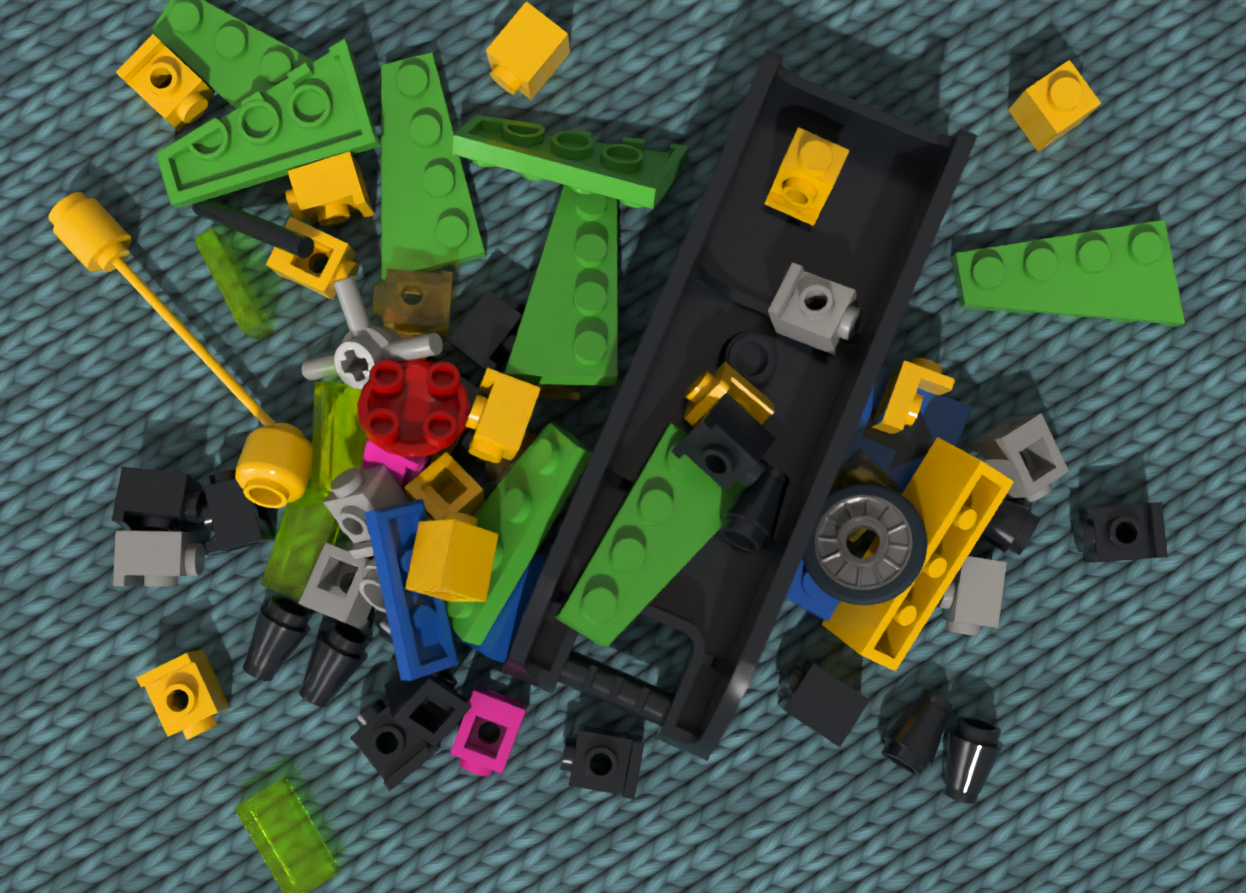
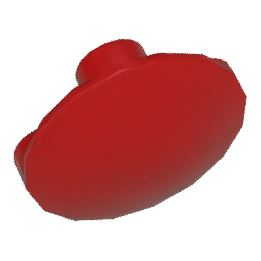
(413, 406)

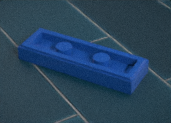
(416, 621)

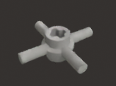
(366, 343)

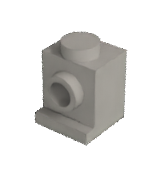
(820, 328)
(1025, 454)
(359, 492)
(157, 556)
(329, 583)
(974, 596)

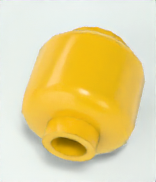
(275, 465)

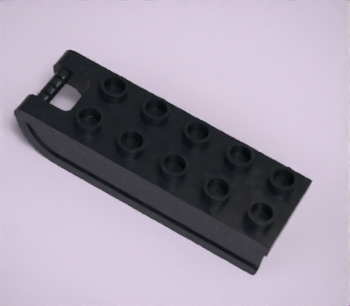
(722, 283)

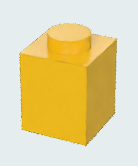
(527, 52)
(1054, 105)
(452, 559)

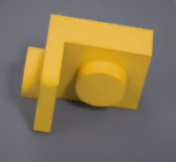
(711, 387)
(900, 401)

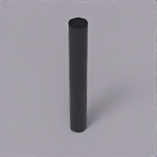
(255, 227)

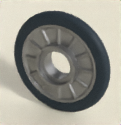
(890, 568)

